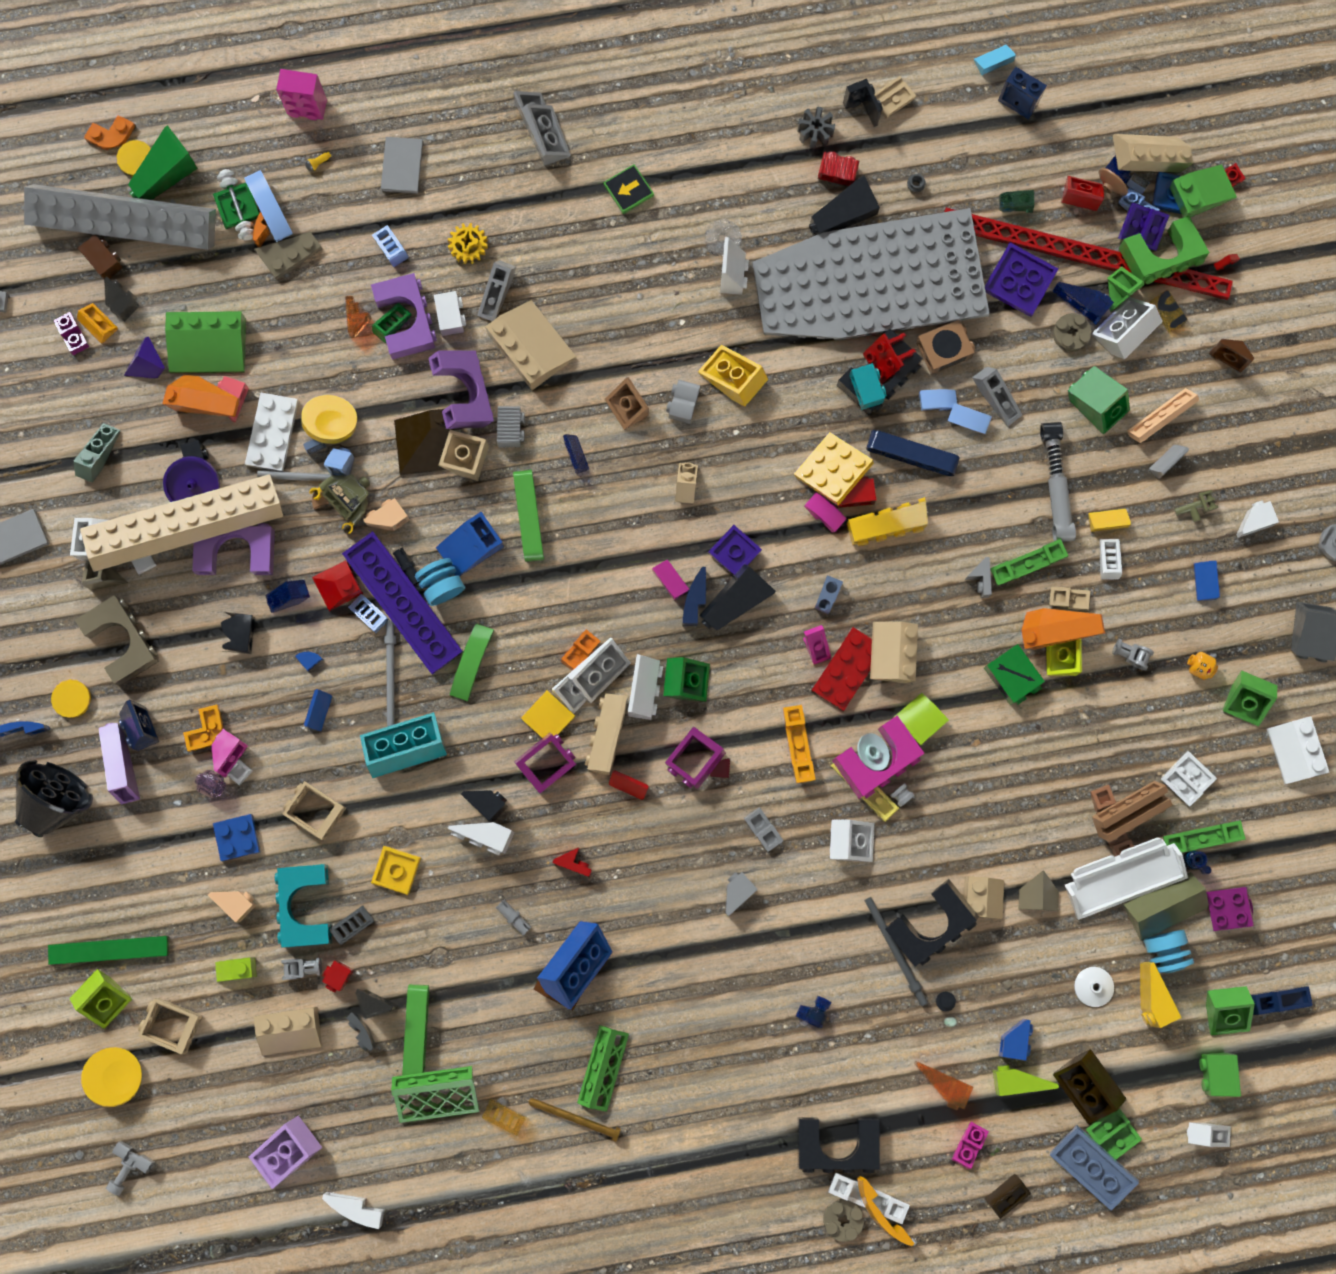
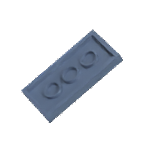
(1094, 1167)

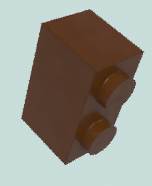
(99, 256)

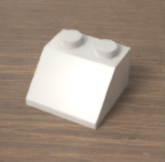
(852, 840)

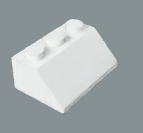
(1127, 327)
(644, 687)
(1297, 750)

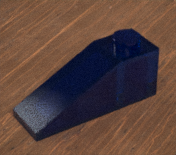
(1087, 301)

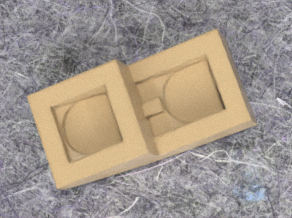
(1070, 599)

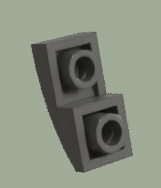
(364, 1038)

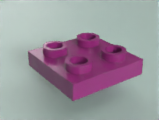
(1230, 908)

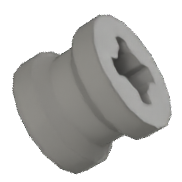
(902, 795)

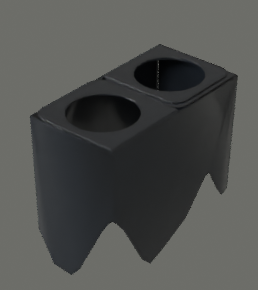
(240, 631)

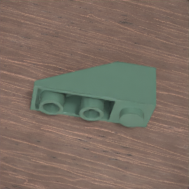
(95, 453)

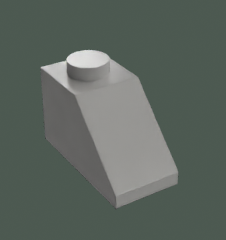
(738, 892)

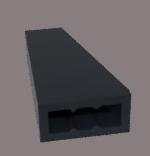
(846, 209)
(737, 597)

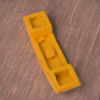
(798, 744)
(867, 1195)

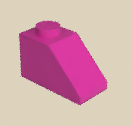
(226, 752)

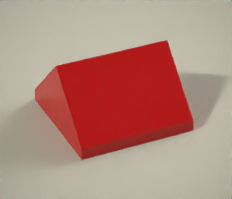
(1083, 193)

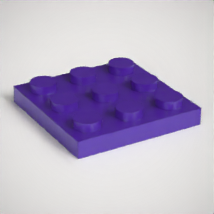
(1020, 279)

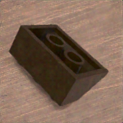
(1089, 1087)

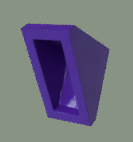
(145, 362)

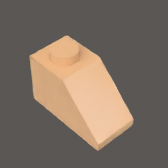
(234, 904)

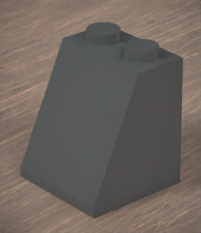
(1314, 632)

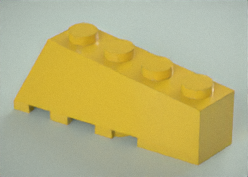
(888, 523)

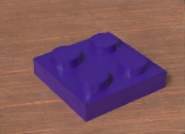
(734, 550)

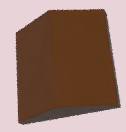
(1232, 353)

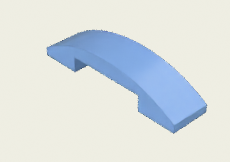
(268, 206)

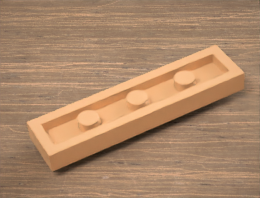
(1163, 415)

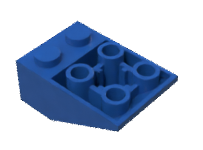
(470, 544)

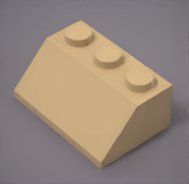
(894, 651)
(288, 1031)

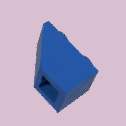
(1015, 1041)

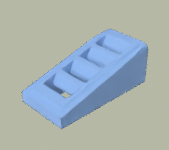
(395, 256)
(379, 623)

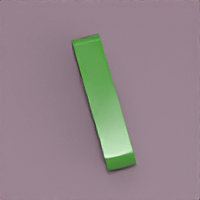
(528, 515)
(415, 1029)

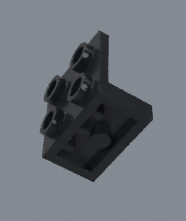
(863, 93)

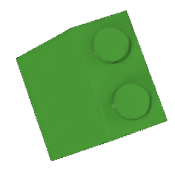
(1250, 698)
(1229, 1010)
(1220, 1074)

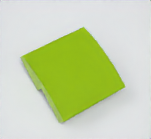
(922, 718)

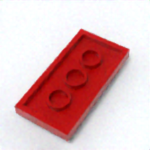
(845, 670)

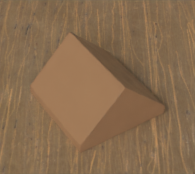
(627, 404)

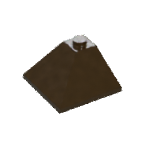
(420, 441)

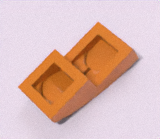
(260, 231)
(580, 650)

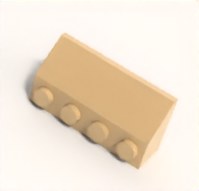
(1151, 153)
(608, 732)

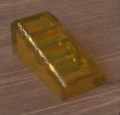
(521, 1118)

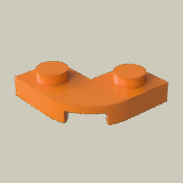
(115, 136)

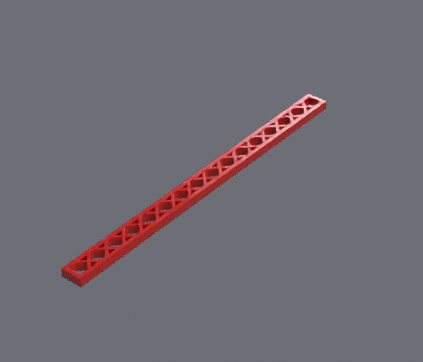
(1085, 257)

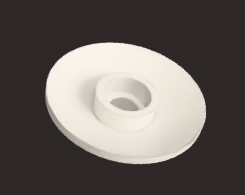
(1084, 987)

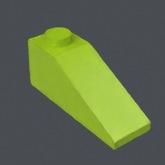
(1012, 1081)

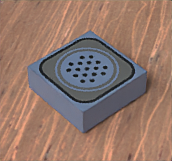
(1138, 183)
(313, 446)

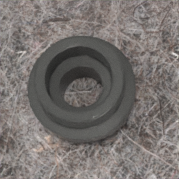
(916, 178)

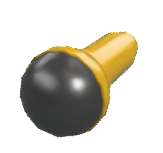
(312, 164)

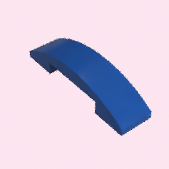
(29, 728)

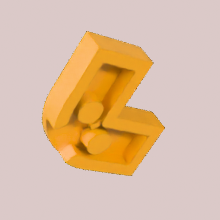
(211, 727)

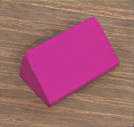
(670, 579)

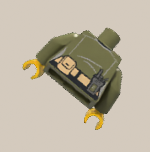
(346, 496)

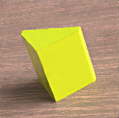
(1064, 659)

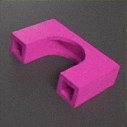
(904, 752)

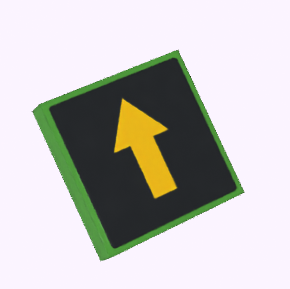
(628, 189)

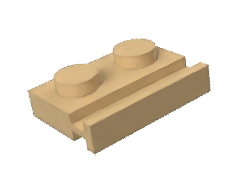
(894, 96)

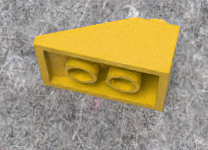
(734, 375)
(1155, 998)

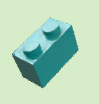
(867, 386)

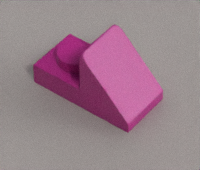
(817, 644)

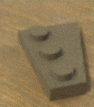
(288, 254)

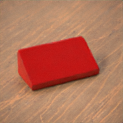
(628, 785)

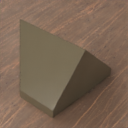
(102, 578)
(1039, 894)

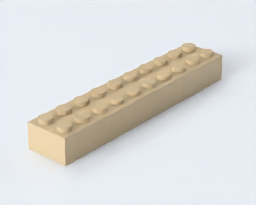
(181, 522)

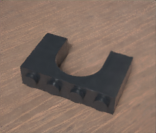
(911, 365)
(920, 947)
(864, 1156)

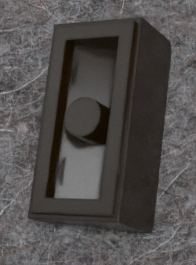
(1007, 1196)

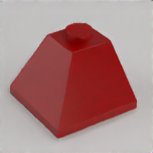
(337, 585)

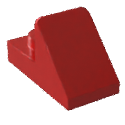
(567, 861)

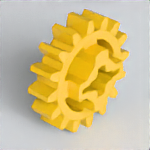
(461, 238)

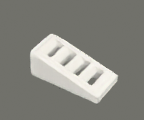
(1110, 571)

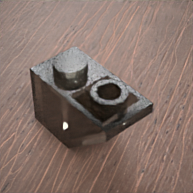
(119, 301)

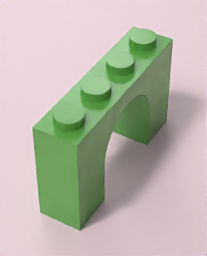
(1149, 267)

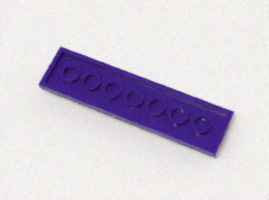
(402, 603)

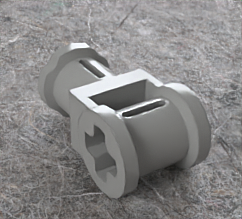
(1135, 655)
(298, 968)

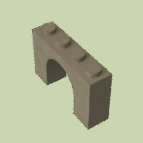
(139, 654)

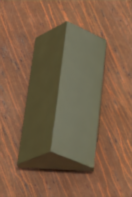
(1167, 906)

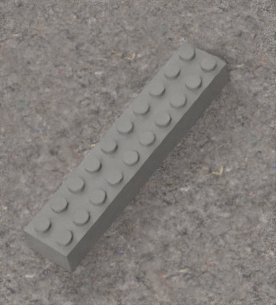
(119, 216)

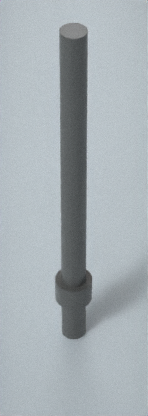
(914, 985)

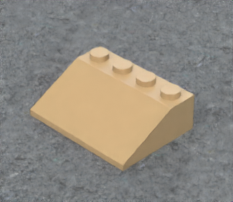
(530, 343)

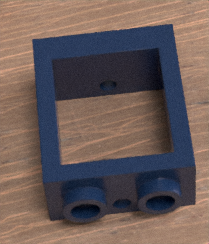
(1026, 98)

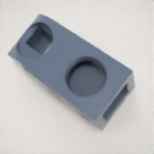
(828, 594)

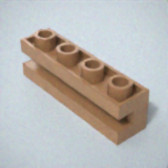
(1131, 811)

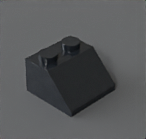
(488, 803)

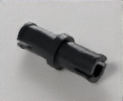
(406, 565)

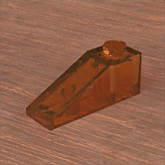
(948, 1088)

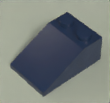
(138, 726)

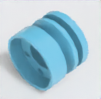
(439, 580)
(1169, 951)

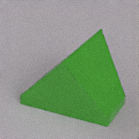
(1122, 285)

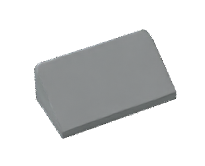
(1168, 460)

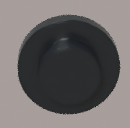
(945, 1001)

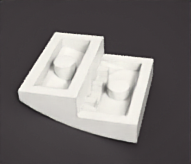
(1188, 778)

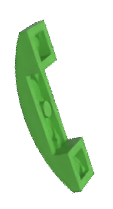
(1029, 562)
(470, 662)
(1206, 836)

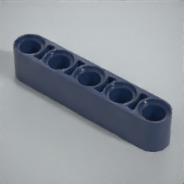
(912, 453)

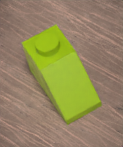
(236, 969)

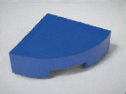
(308, 659)

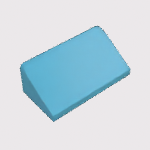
(994, 59)

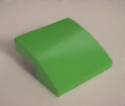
(1114, 1134)

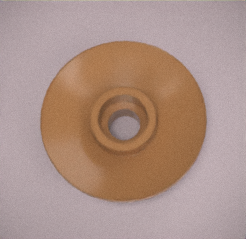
(1112, 182)

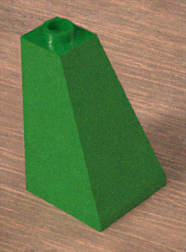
(162, 167)

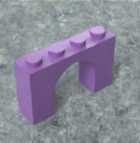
(406, 290)
(465, 367)
(261, 544)

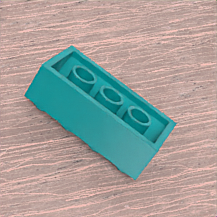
(403, 745)

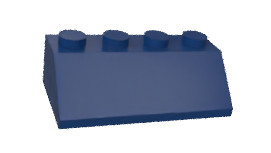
(575, 964)

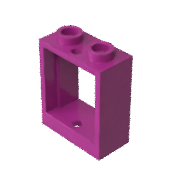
(718, 754)
(568, 755)

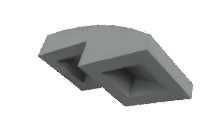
(763, 829)

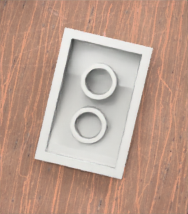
(733, 268)

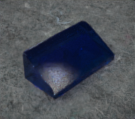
(575, 453)

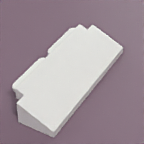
(1125, 876)

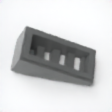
(334, 930)

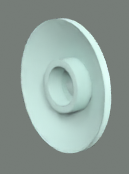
(873, 752)

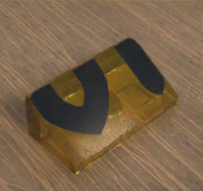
(1169, 311)

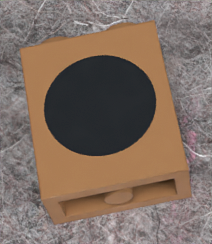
(945, 346)

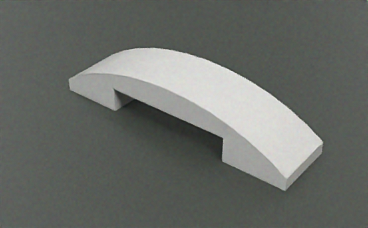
(889, 1206)

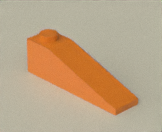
(199, 396)
(1054, 627)

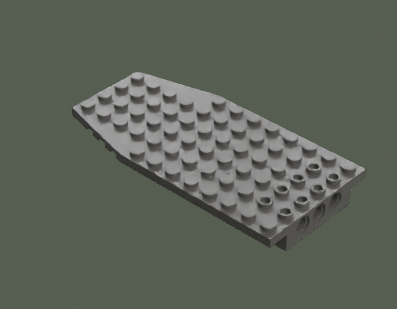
(874, 279)

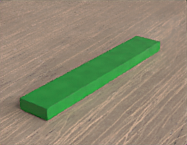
(108, 950)

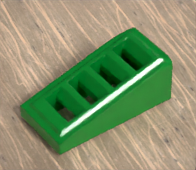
(380, 325)

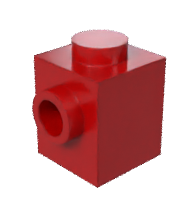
(336, 976)

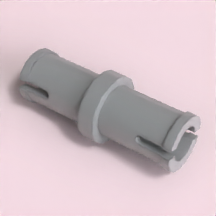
(513, 917)

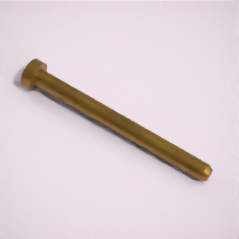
(575, 1118)

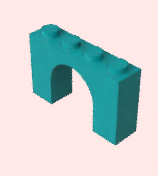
(289, 882)

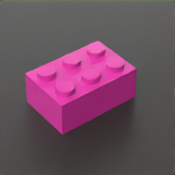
(301, 94)

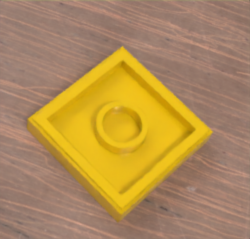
(548, 716)
(396, 870)

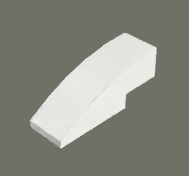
(355, 1209)

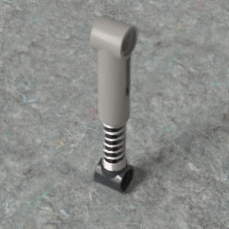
(1063, 527)

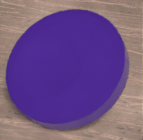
(189, 478)

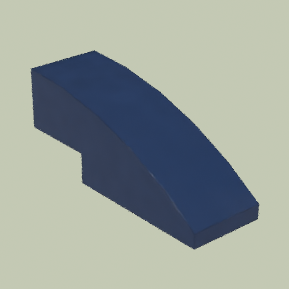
(695, 599)
(1281, 1000)

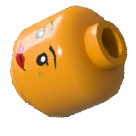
(1202, 665)

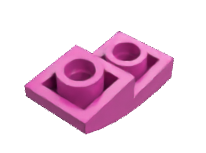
(825, 511)
(970, 1145)

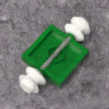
(236, 205)

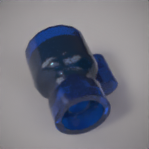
(1196, 860)
(814, 1015)

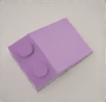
(285, 1151)

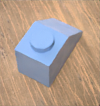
(339, 462)

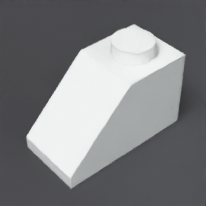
(1258, 518)
(1209, 1134)

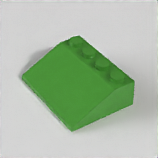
(206, 342)

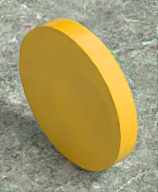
(329, 419)
(111, 1077)

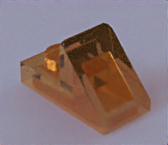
(355, 320)

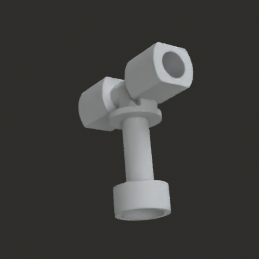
(131, 1162)

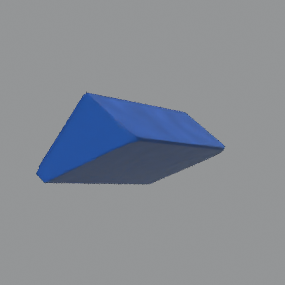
(1206, 580)
(318, 710)

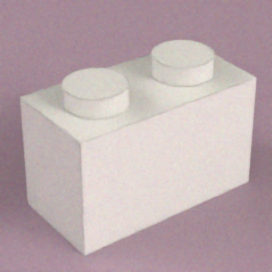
(449, 313)

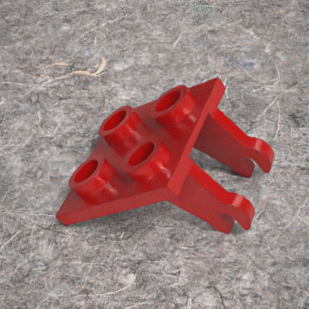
(884, 356)

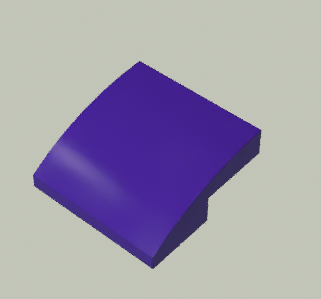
(1145, 221)

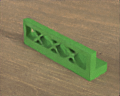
(599, 1068)

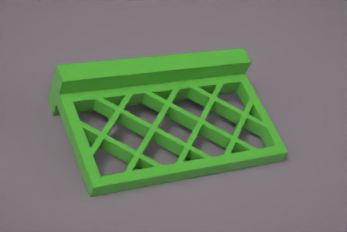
(433, 1082)

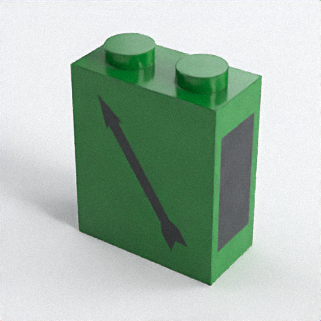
(1014, 675)

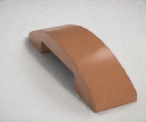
(1102, 799)

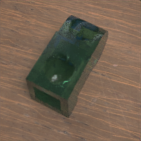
(1017, 201)

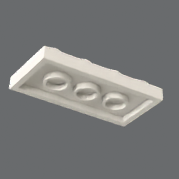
(271, 432)

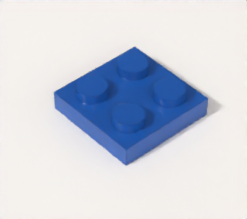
(236, 837)

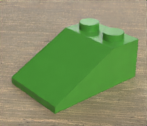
(1202, 190)

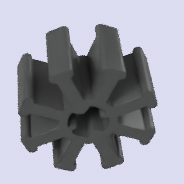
(824, 125)

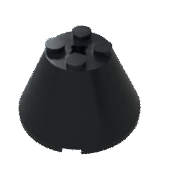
(48, 797)

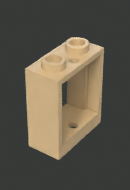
(330, 821)
(187, 1035)

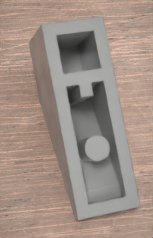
(496, 290)
(997, 394)

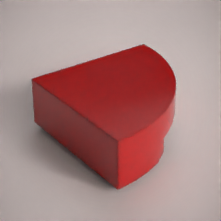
(1231, 258)

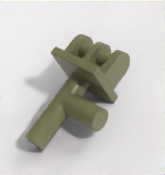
(1192, 507)

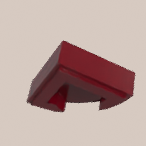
(722, 769)

